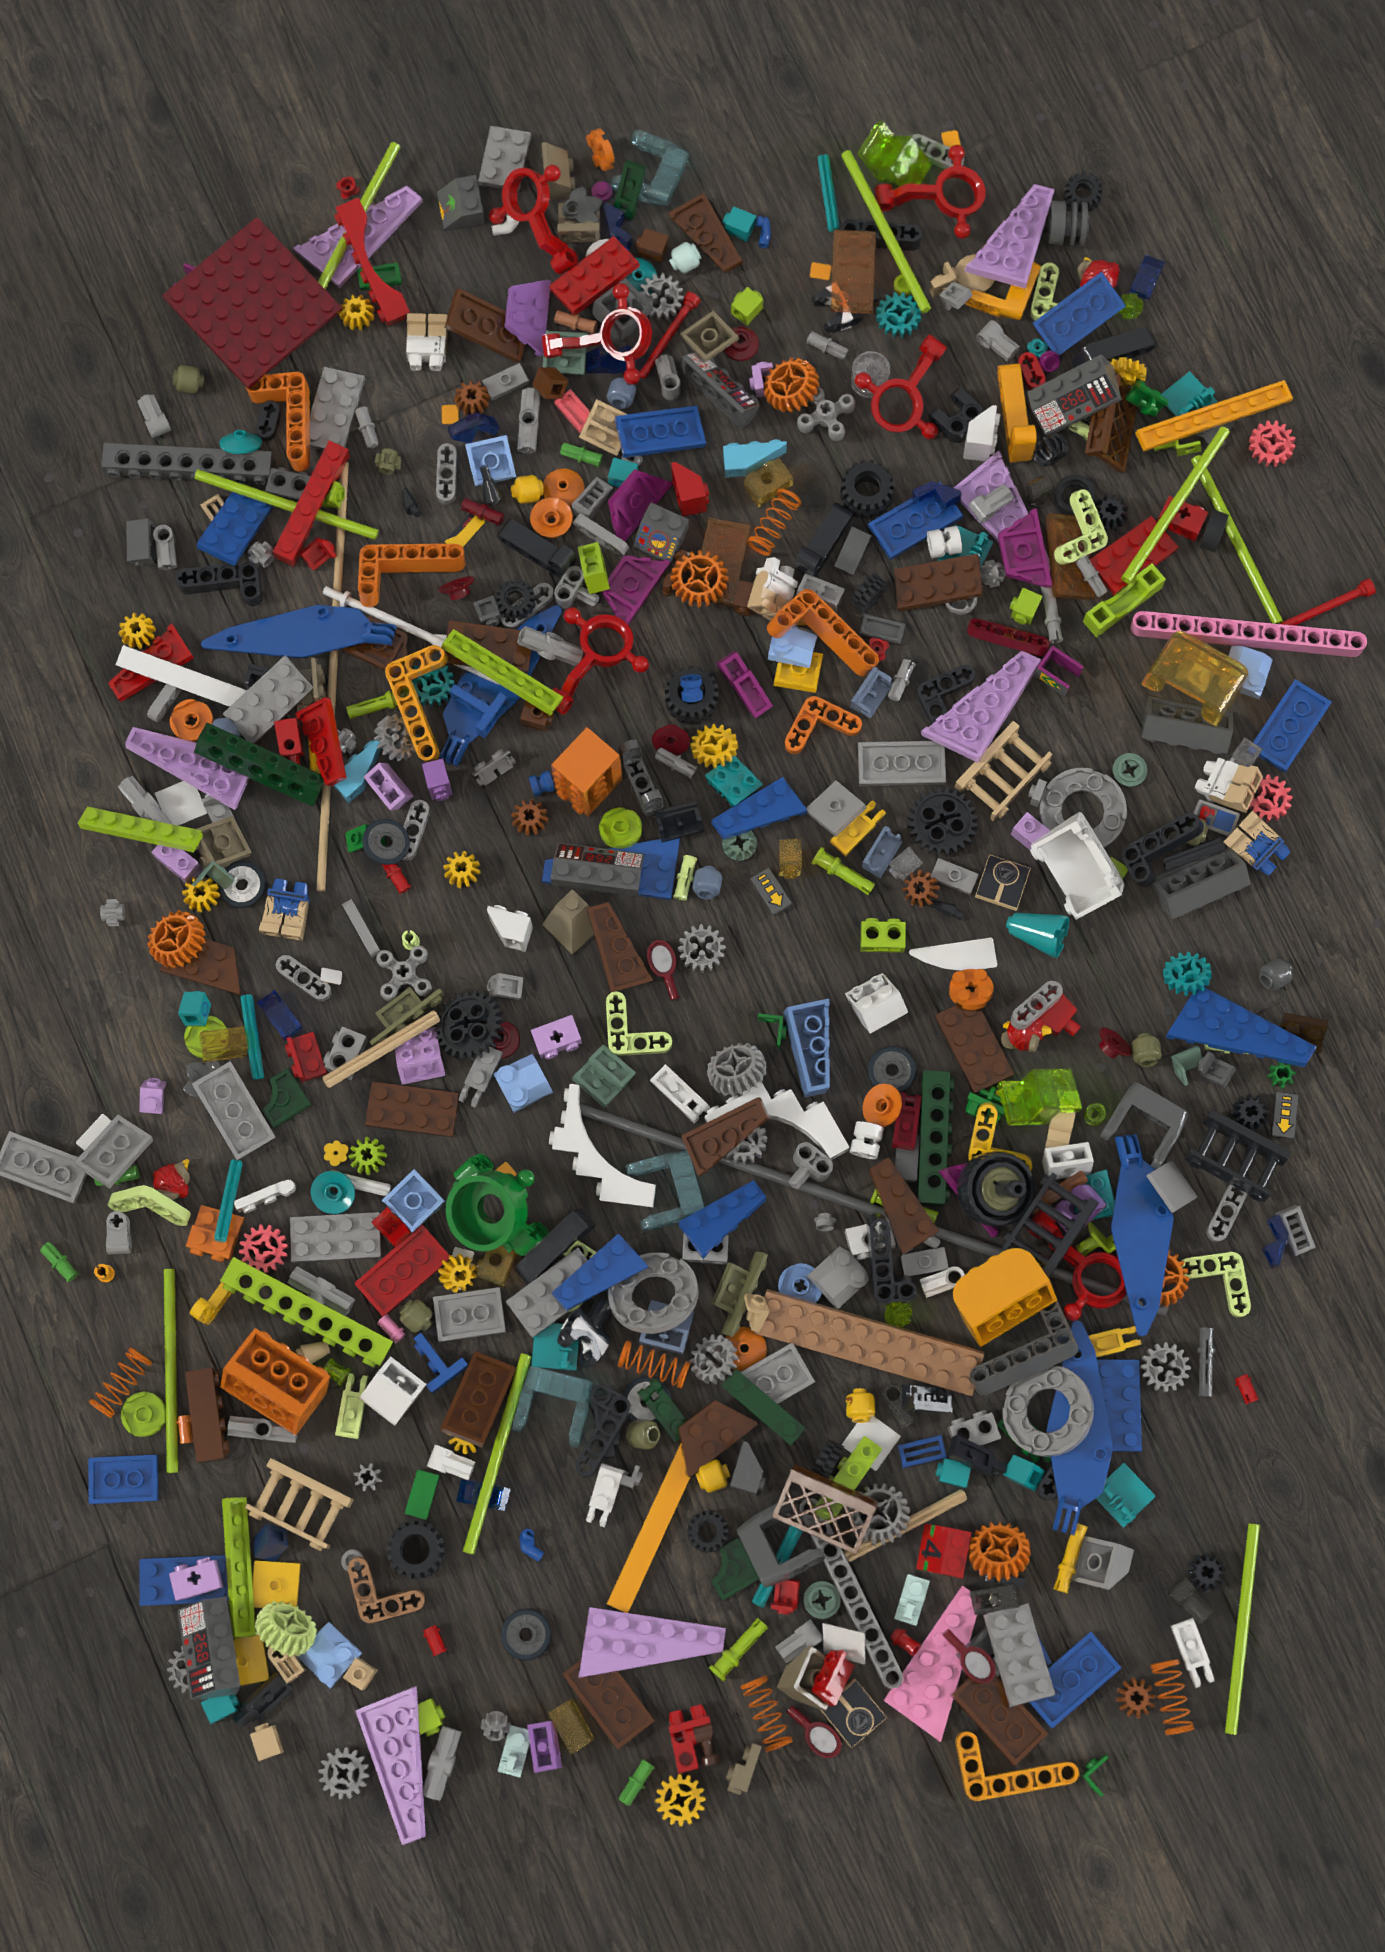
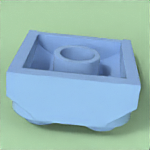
(495, 454)
(794, 647)
(1258, 667)
(522, 1083)
(414, 1200)
(330, 1655)

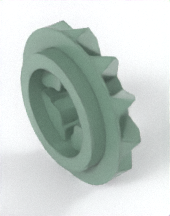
(1131, 760)
(735, 852)
(827, 1590)

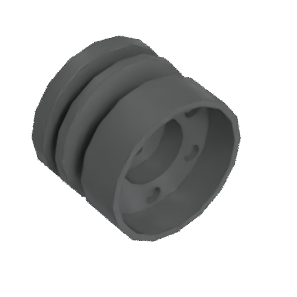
(1067, 223)

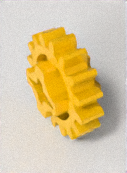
(1129, 370)
(712, 746)
(675, 1788)

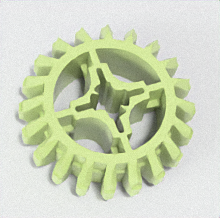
(285, 1628)

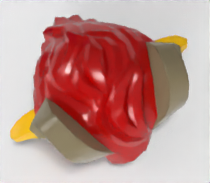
(1089, 269)
(1024, 1039)
(172, 1180)

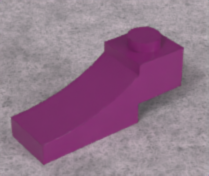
(744, 684)

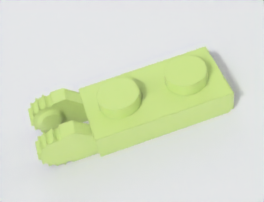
(351, 1409)

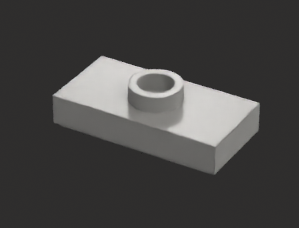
(505, 381)
(954, 876)
(924, 1262)

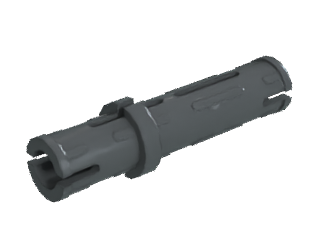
(1206, 1389)

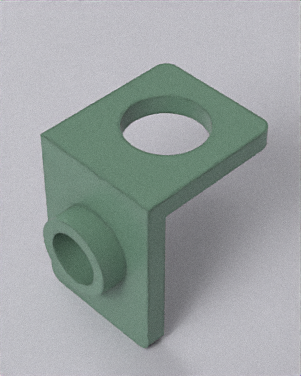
(216, 873)
(1185, 1061)

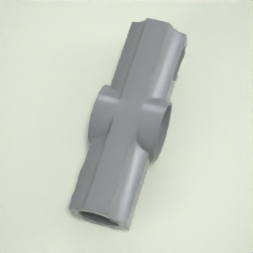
(528, 431)
(550, 646)
(141, 801)
(321, 1291)
(248, 1428)
(441, 1763)

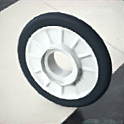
(254, 890)
(630, 1393)

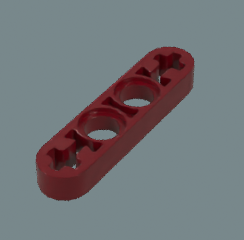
(1008, 637)

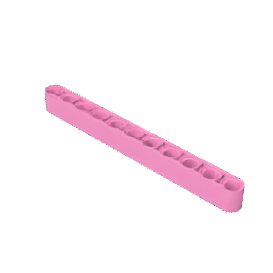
(1258, 631)

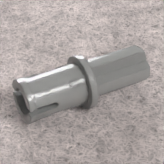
(827, 345)
(366, 427)
(1091, 575)
(901, 680)
(675, 762)

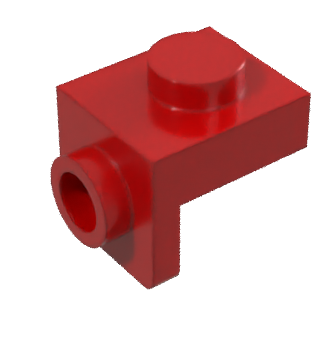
(317, 553)
(391, 1226)
(786, 1596)

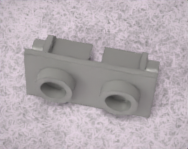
(486, 770)

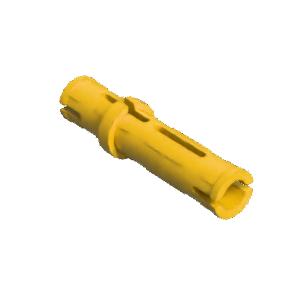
(1068, 1564)

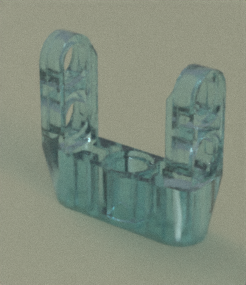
(668, 173)
(684, 1182)
(559, 1386)

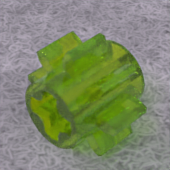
(1133, 306)
(898, 1314)

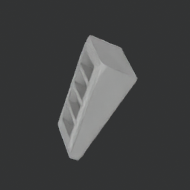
(579, 506)
(1299, 1217)

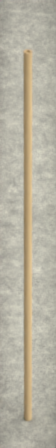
(332, 682)

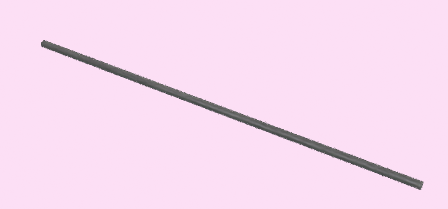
(833, 1196)

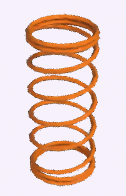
(760, 539)
(138, 1356)
(625, 1356)
(1161, 1665)
(758, 1682)

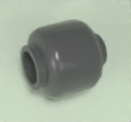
(1276, 974)

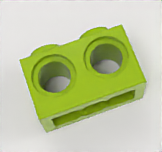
(593, 568)
(883, 942)

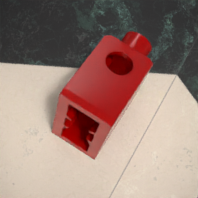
(287, 733)
(1059, 1016)

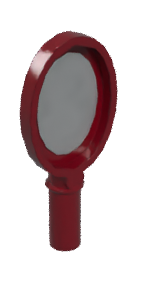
(663, 964)
(973, 1660)
(818, 1735)

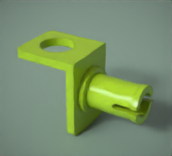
(1182, 449)
(1096, 1240)

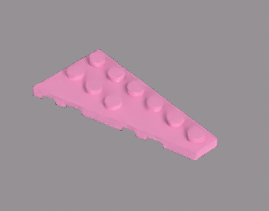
(935, 1670)

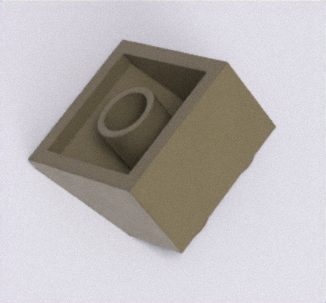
(557, 156)

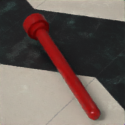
(690, 302)
(1365, 589)

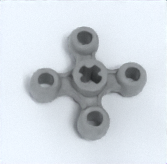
(826, 414)
(411, 977)

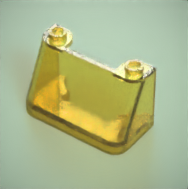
(1199, 673)

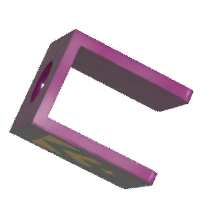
(1064, 661)

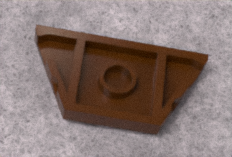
(378, 654)
(213, 968)
(710, 1434)

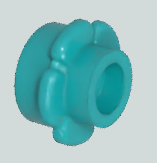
(1031, 347)

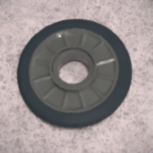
(377, 851)
(895, 1056)
(511, 1634)

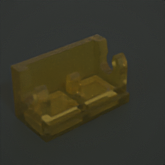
(223, 1044)
(571, 1726)

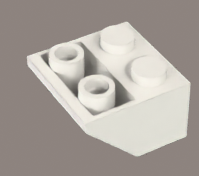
(982, 435)
(511, 927)
(876, 1002)
(392, 1391)

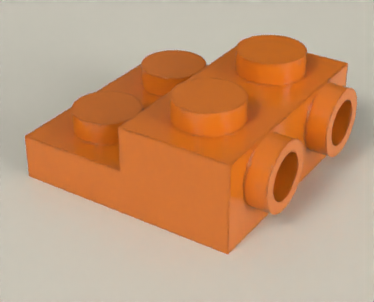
(202, 1234)

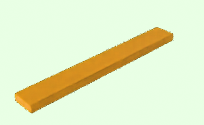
(1213, 415)
(650, 1535)

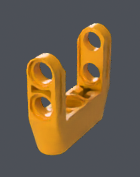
(1015, 302)

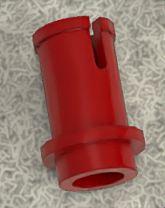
(1246, 1388)
(900, 1638)
(434, 1640)

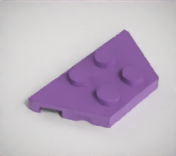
(528, 313)

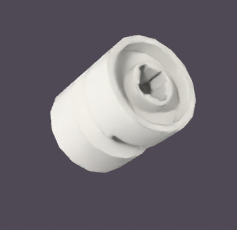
(944, 542)
(866, 1132)

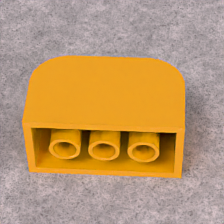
(1002, 1294)

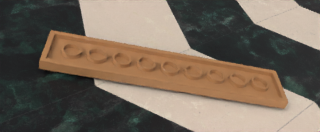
(870, 1342)

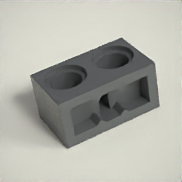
(292, 481)

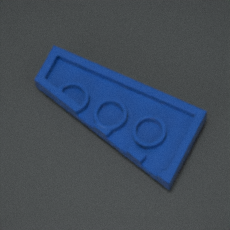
(712, 1223)

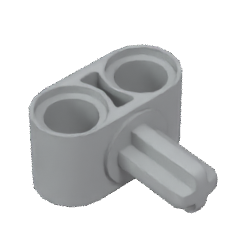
(574, 589)
(808, 1167)

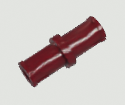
(482, 511)

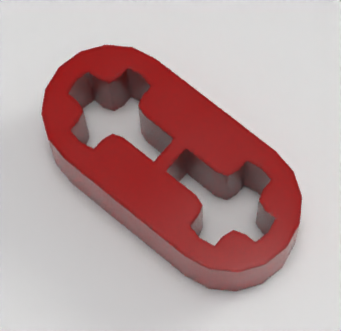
(1036, 370)

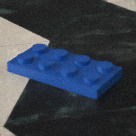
(1079, 314)
(660, 431)
(908, 524)
(234, 527)
(1291, 725)
(1122, 1400)
(157, 1586)
(1076, 1678)

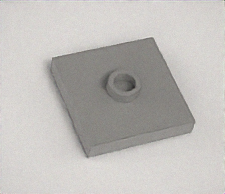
(835, 808)

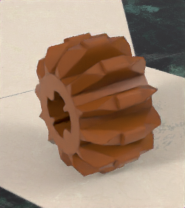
(468, 391)
(531, 825)
(914, 892)
(1132, 1706)

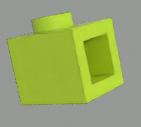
(747, 305)
(1025, 606)
(430, 1717)

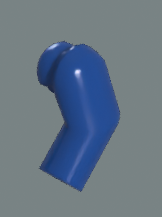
(765, 234)
(528, 1546)

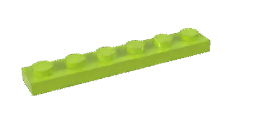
(502, 672)
(140, 829)
(238, 1567)

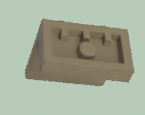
(574, 231)
(317, 678)

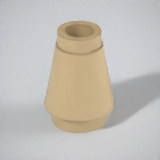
(313, 1351)

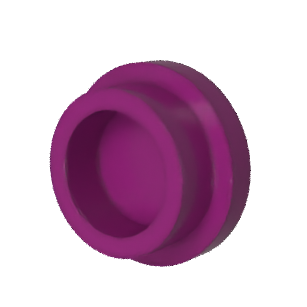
(602, 191)
(1049, 361)

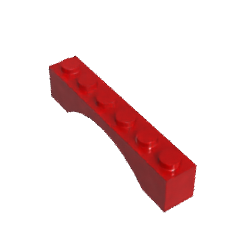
(390, 301)
(320, 483)

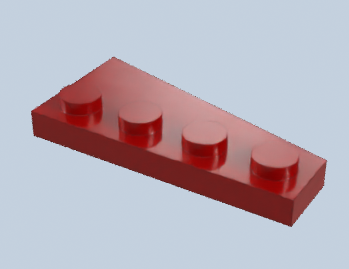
(168, 648)
(322, 732)

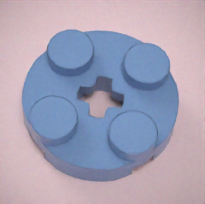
(794, 1275)

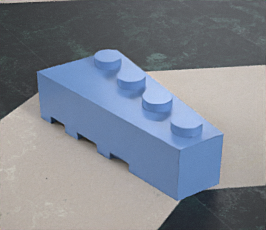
(809, 1040)

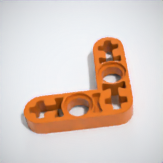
(814, 716)

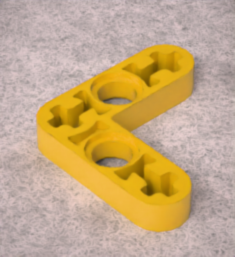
(985, 1145)
(206, 1310)

